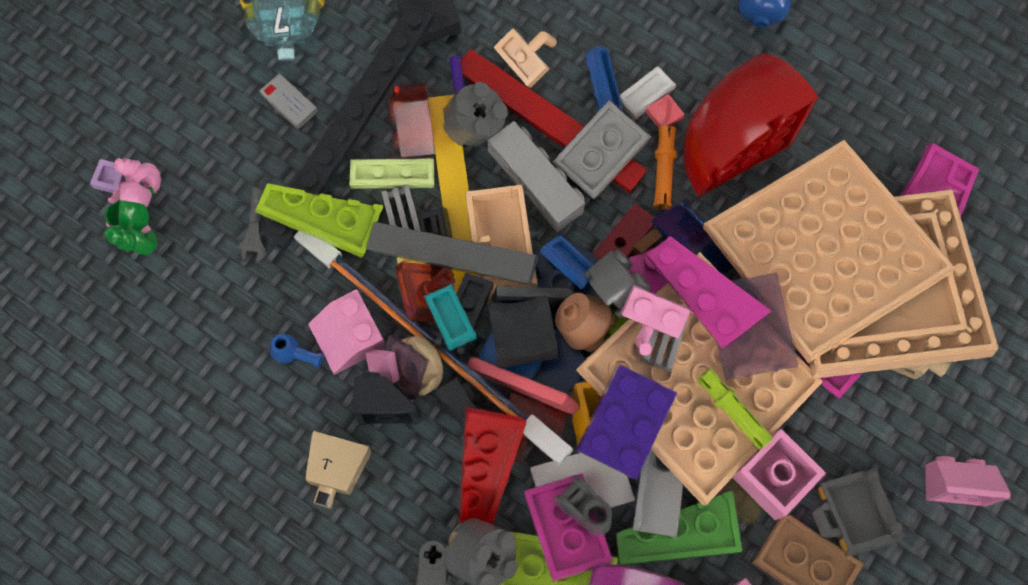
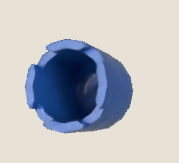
(764, 12)

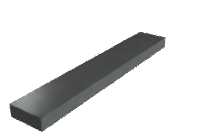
(452, 253)

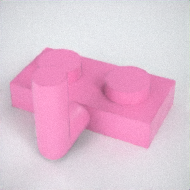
(653, 313)

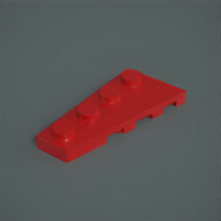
(488, 456)

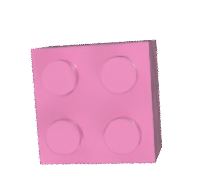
(779, 475)

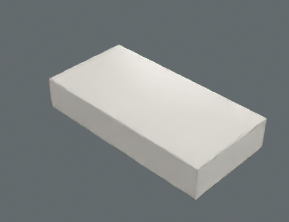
(646, 92)

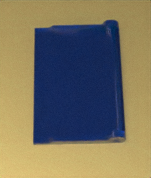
(687, 228)

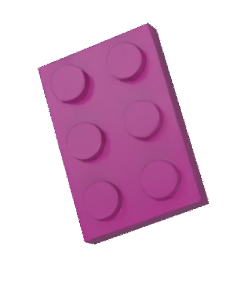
(564, 542)

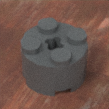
(474, 115)
(615, 279)
(481, 553)

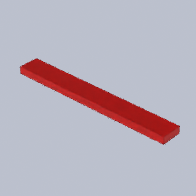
(537, 111)

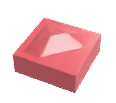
(665, 112)

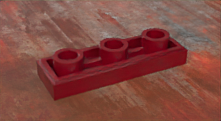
(627, 232)

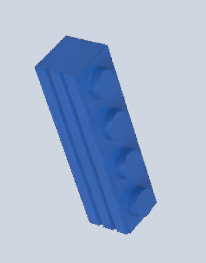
(603, 77)

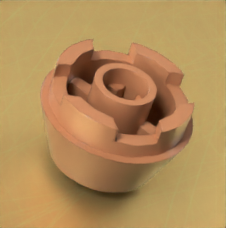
(584, 321)

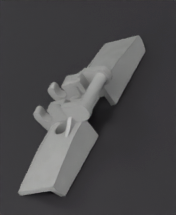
(658, 500)

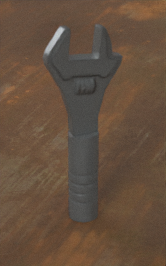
(252, 240)

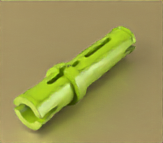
(741, 416)

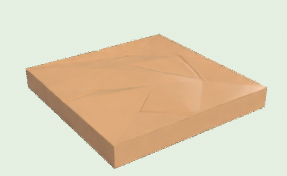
(935, 326)

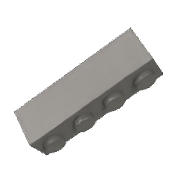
(540, 181)

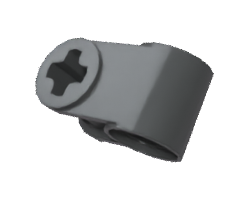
(580, 502)
(428, 571)

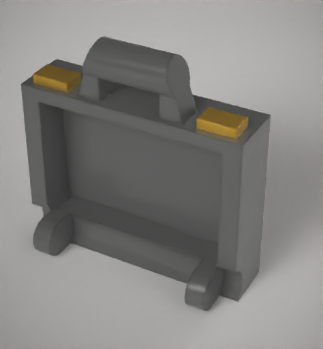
(857, 513)

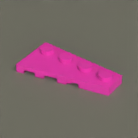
(712, 298)

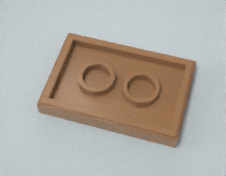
(803, 557)

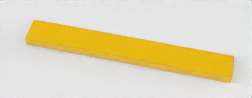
(451, 177)

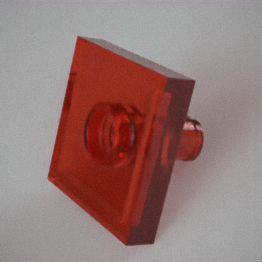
(418, 281)

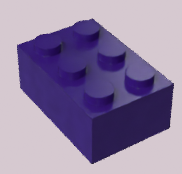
(626, 421)

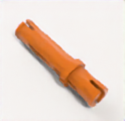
(664, 171)

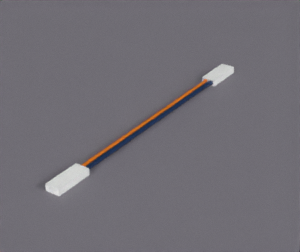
(535, 430)

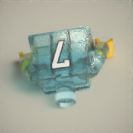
(282, 22)

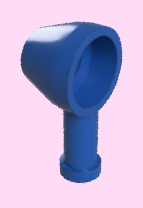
(293, 351)

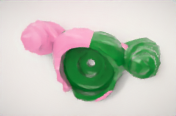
(128, 212)

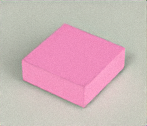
(383, 363)

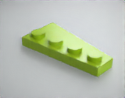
(325, 218)

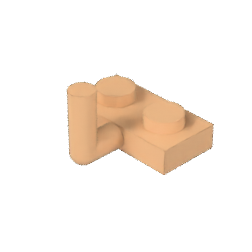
(523, 56)

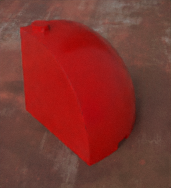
(745, 121)

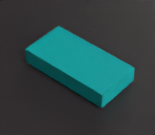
(450, 317)

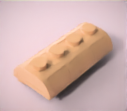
(500, 221)

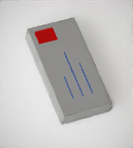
(288, 101)

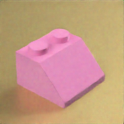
(346, 332)
(964, 482)

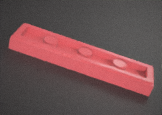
(524, 385)

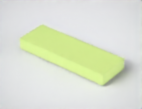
(391, 173)

